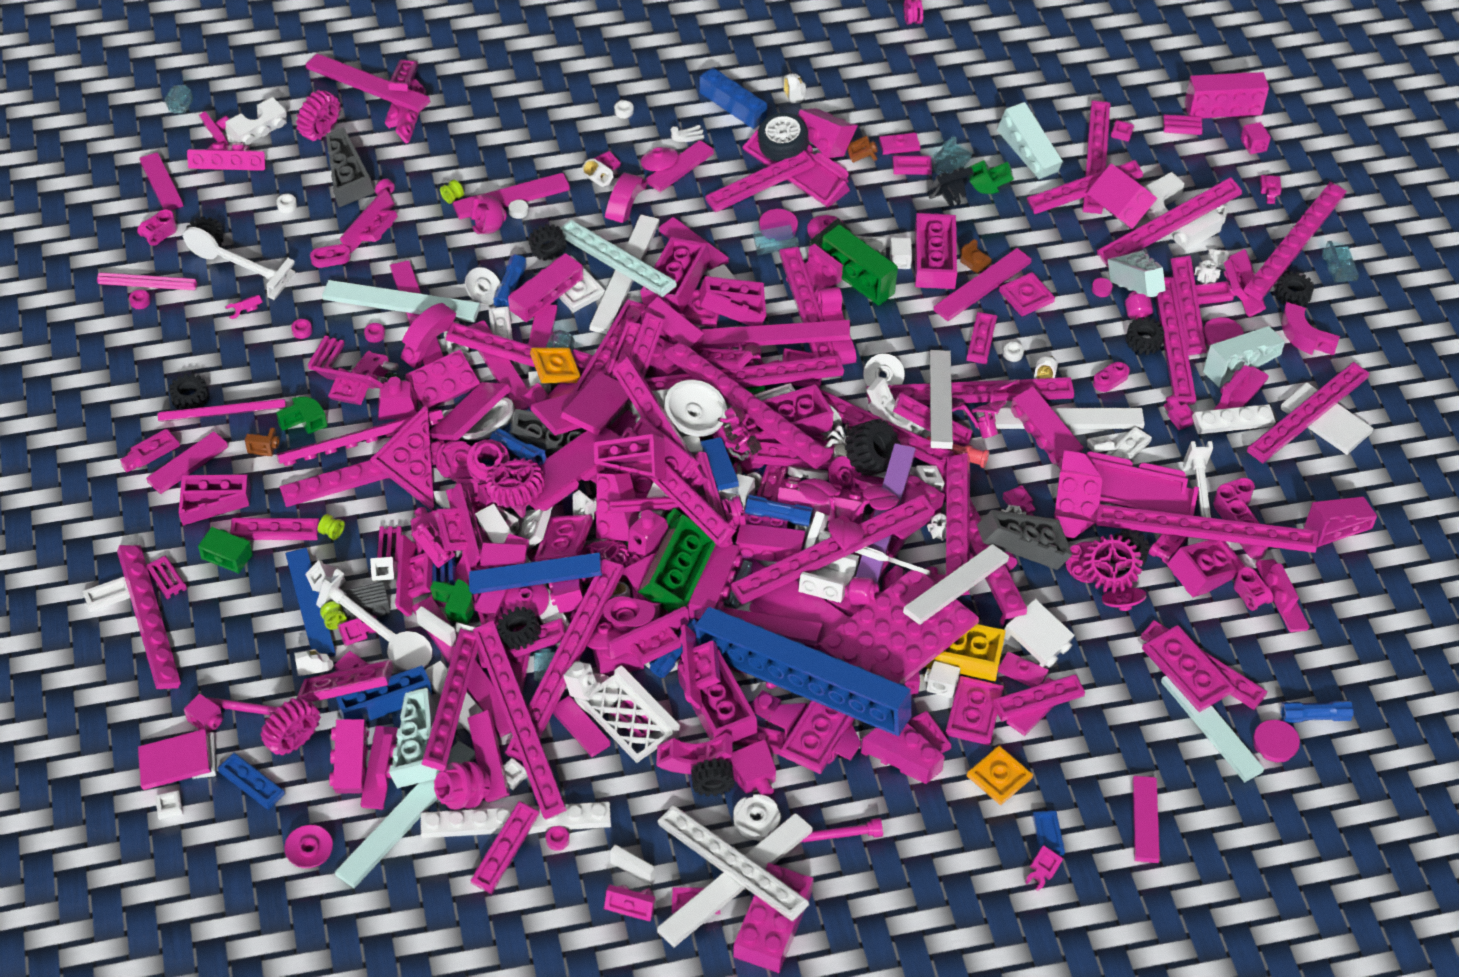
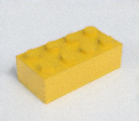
(975, 652)

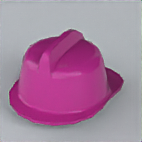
(628, 613)

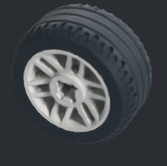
(782, 136)

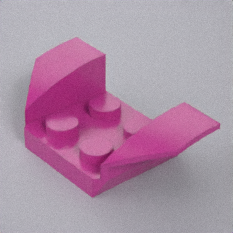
(1077, 494)
(788, 716)

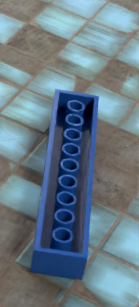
(807, 671)

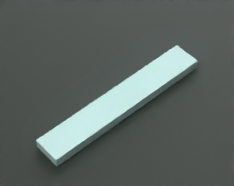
(1219, 735)

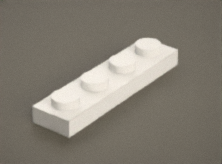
(1233, 419)

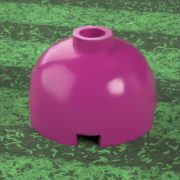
(488, 214)

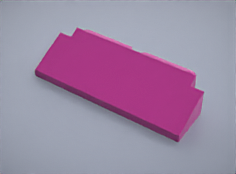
(823, 182)
(566, 468)
(1143, 487)
(792, 604)

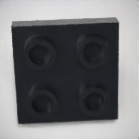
(951, 185)

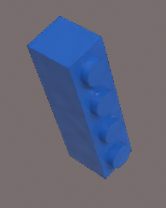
(733, 98)
(384, 699)

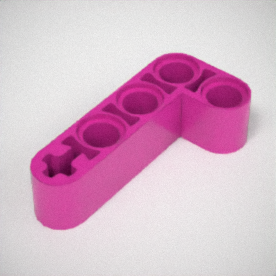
(831, 309)
(1232, 503)

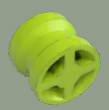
(451, 191)
(331, 526)
(332, 615)

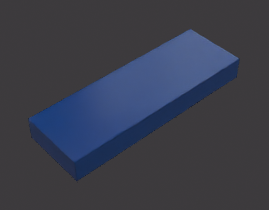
(720, 464)
(251, 781)

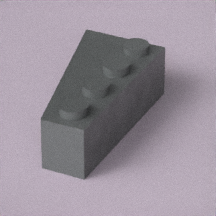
(347, 170)
(531, 430)
(1026, 536)

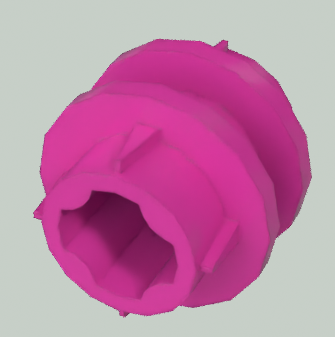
(485, 450)
(462, 785)

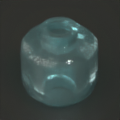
(179, 99)
(561, 339)

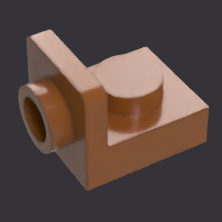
(862, 148)
(974, 258)
(261, 444)

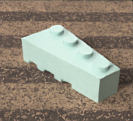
(1029, 140)
(1137, 273)
(1247, 349)
(415, 727)

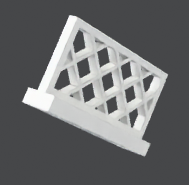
(644, 702)

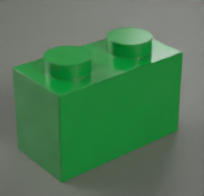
(225, 549)

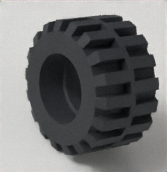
(871, 446)

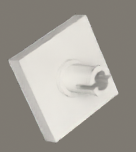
(534, 526)

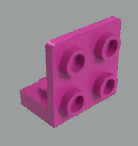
(822, 268)

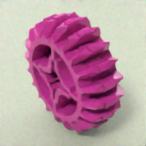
(318, 115)
(515, 482)
(609, 550)
(1133, 562)
(290, 726)

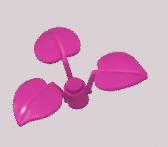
(987, 422)
(842, 529)

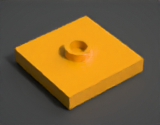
(555, 365)
(999, 775)

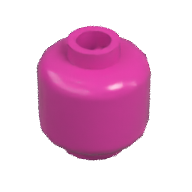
(1138, 306)
(861, 591)

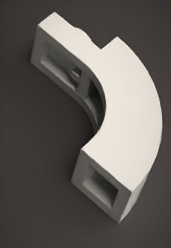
(883, 403)

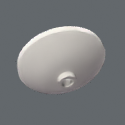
(696, 399)
(491, 421)

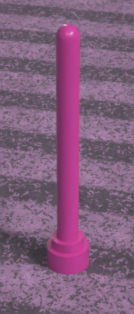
(871, 828)

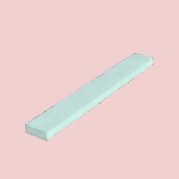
(618, 258)
(396, 300)
(396, 824)

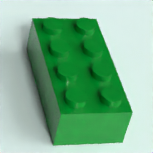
(879, 274)
(677, 565)

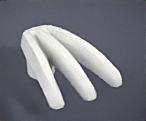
(687, 135)

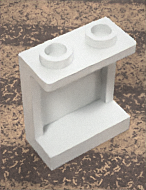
(831, 579)
(1040, 634)

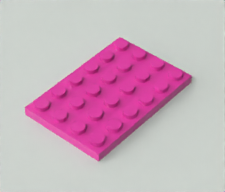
(891, 642)

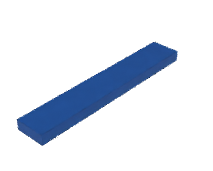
(535, 573)
(317, 633)

